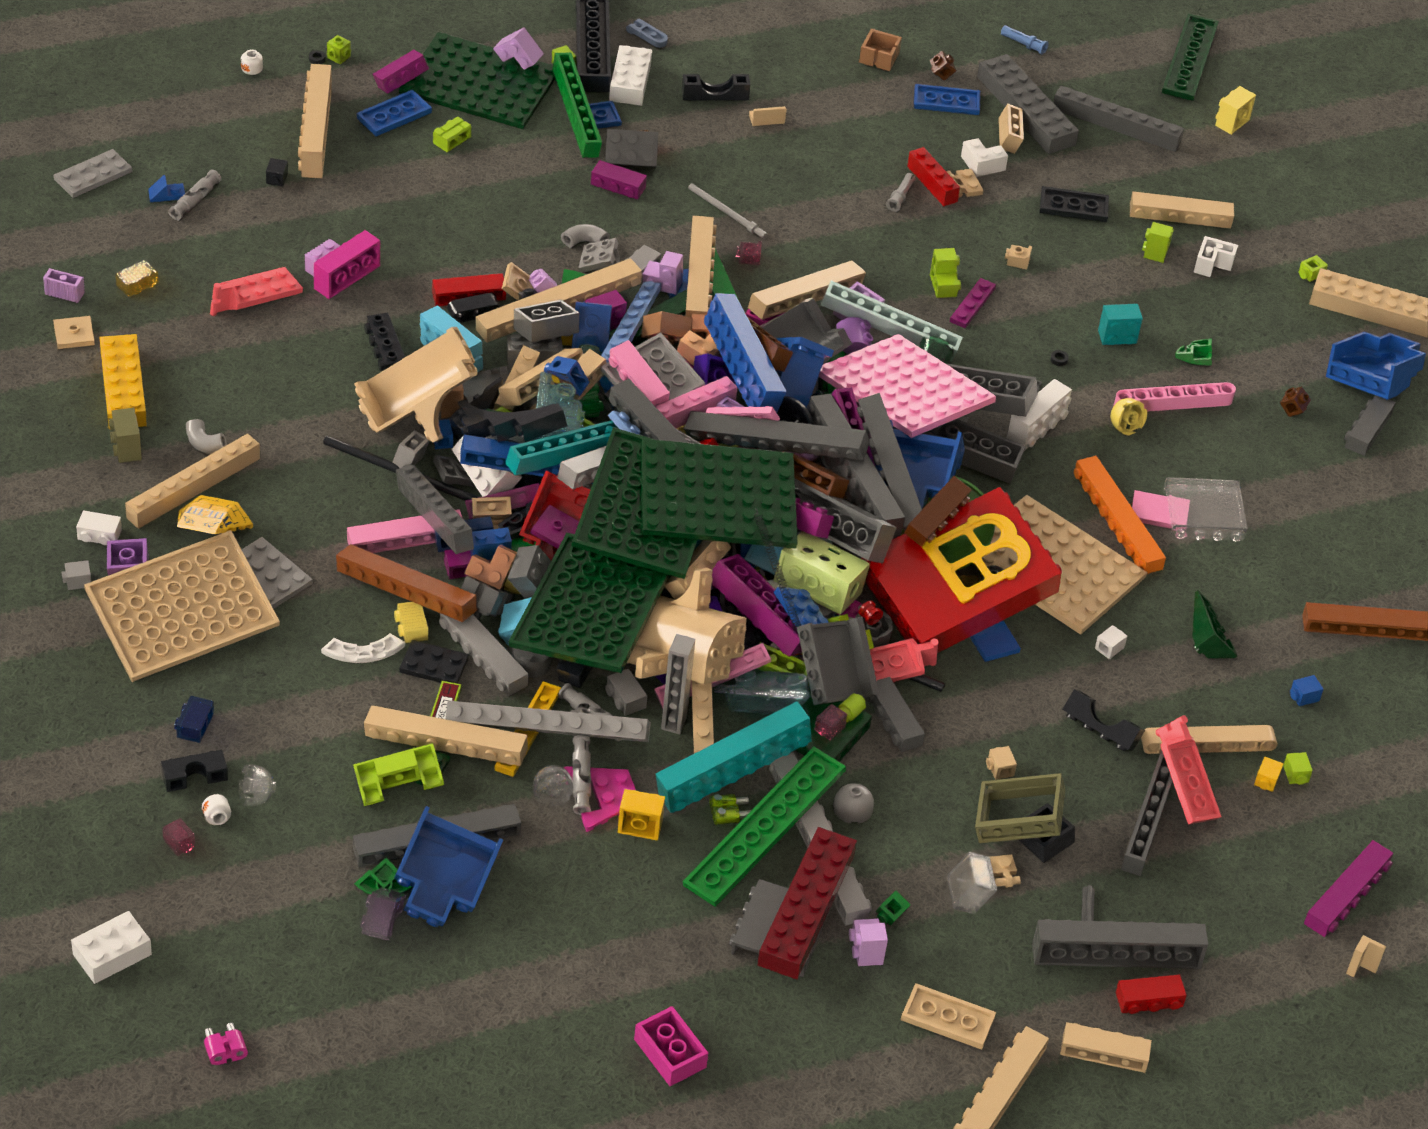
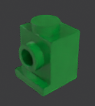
(896, 904)

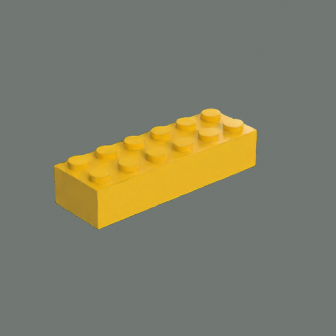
(122, 375)

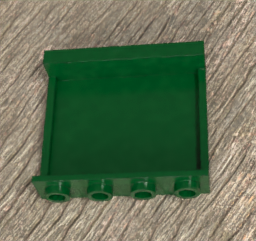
(843, 741)

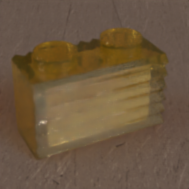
(137, 278)

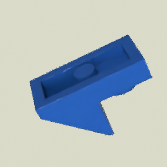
(162, 192)

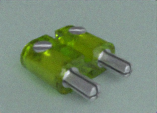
(726, 809)

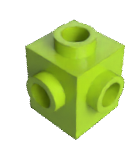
(338, 49)

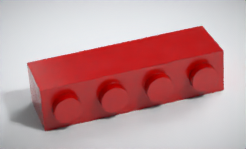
(933, 176)
(456, 288)

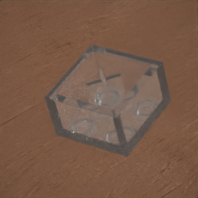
(971, 883)

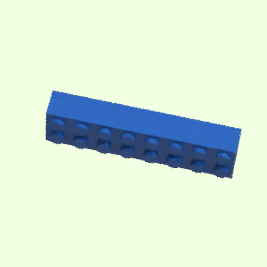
(743, 353)

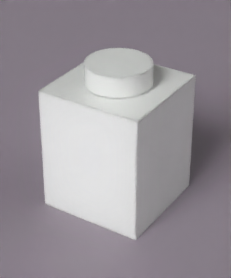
(1111, 642)

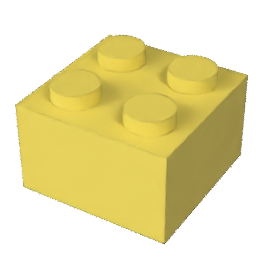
(1235, 110)

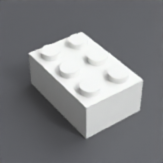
(111, 947)

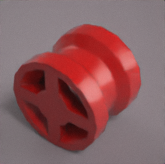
(870, 612)

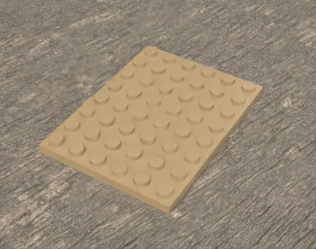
(1091, 572)
(181, 605)

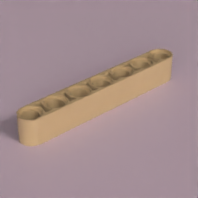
(1220, 739)

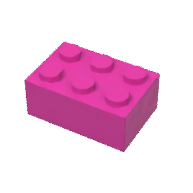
(671, 1046)

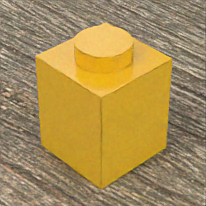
(1268, 774)

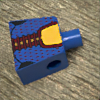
(567, 371)

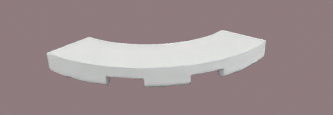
(362, 654)

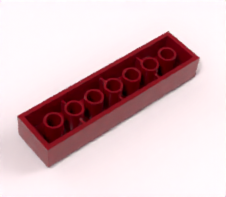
(807, 903)

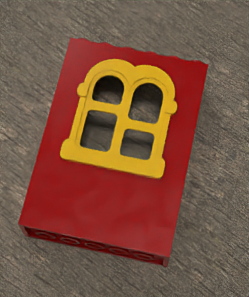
(929, 598)

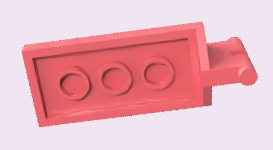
(254, 290)
(903, 659)
(1188, 772)

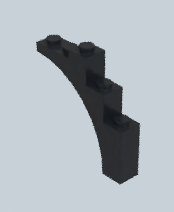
(505, 425)

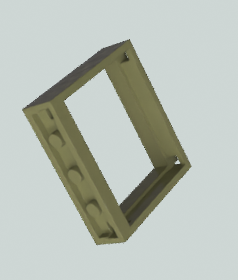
(1023, 827)

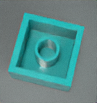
(1120, 324)

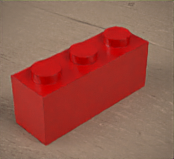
(1151, 994)

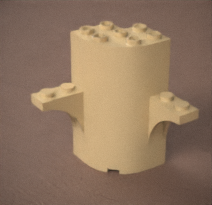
(417, 385)
(716, 633)

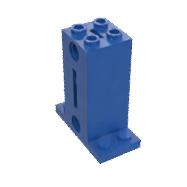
(803, 367)

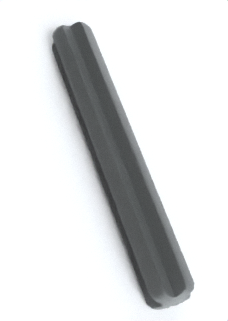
(1087, 905)

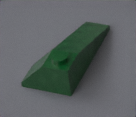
(1208, 632)

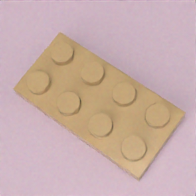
(948, 1016)

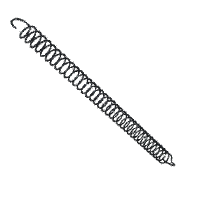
(777, 570)

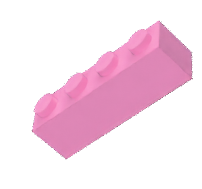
(634, 367)

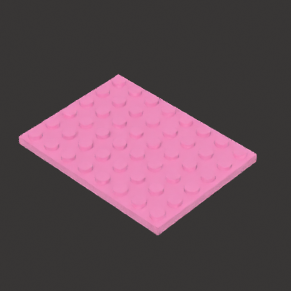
(913, 384)

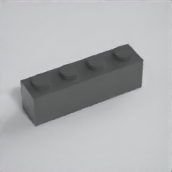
(1369, 425)
(896, 716)

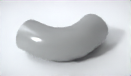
(583, 233)
(200, 440)

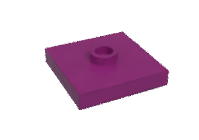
(553, 526)

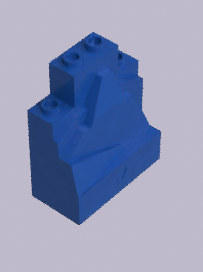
(1376, 363)
(929, 461)
(444, 868)

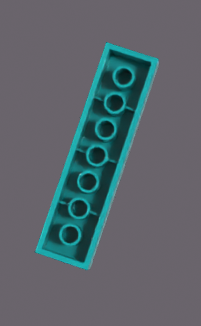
(734, 757)

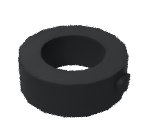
(317, 53)
(1064, 355)

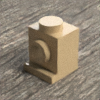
(1018, 256)

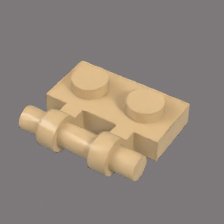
(968, 182)
(1004, 867)

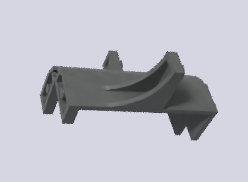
(808, 322)

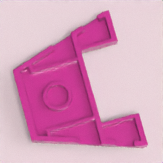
(608, 789)

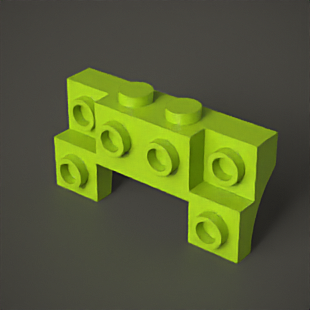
(398, 770)

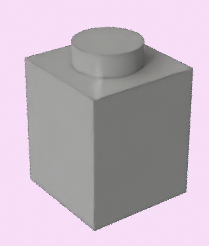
(76, 574)

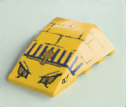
(213, 515)

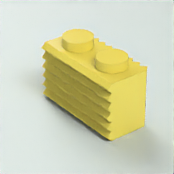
(412, 622)

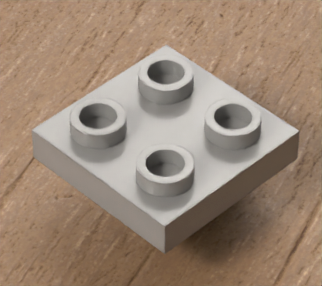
(599, 255)

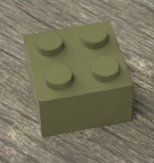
(125, 435)

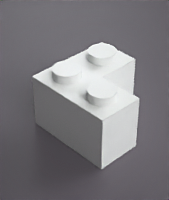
(982, 159)
(1215, 254)

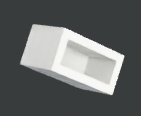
(98, 527)

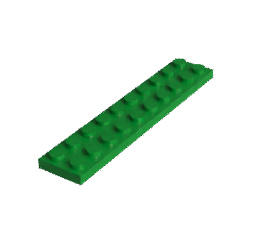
(764, 826)

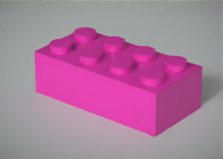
(346, 264)

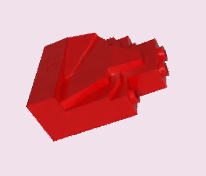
(559, 495)

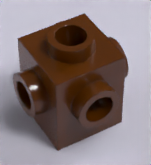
(943, 65)
(1295, 401)

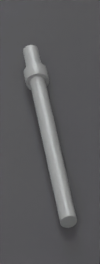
(751, 226)

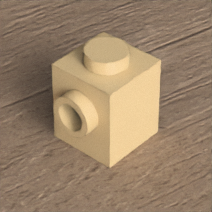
(1001, 762)

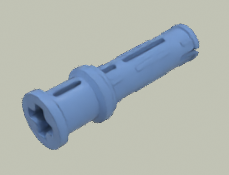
(1030, 41)

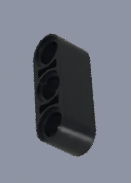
(470, 307)

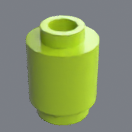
(853, 706)

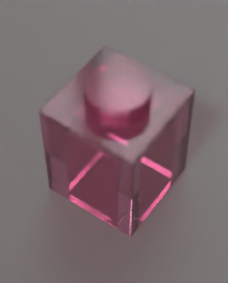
(830, 722)
(179, 837)

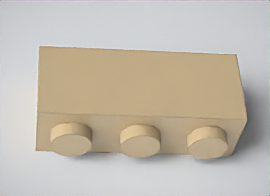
(1011, 128)

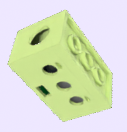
(823, 570)

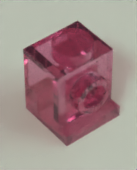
(749, 253)

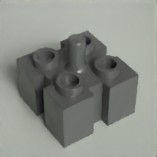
(488, 598)

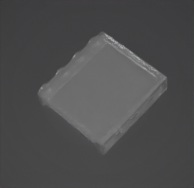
(1205, 509)

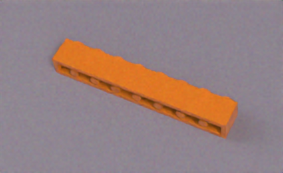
(1119, 514)

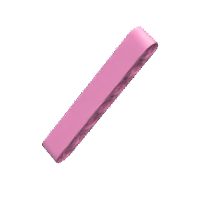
(1181, 396)

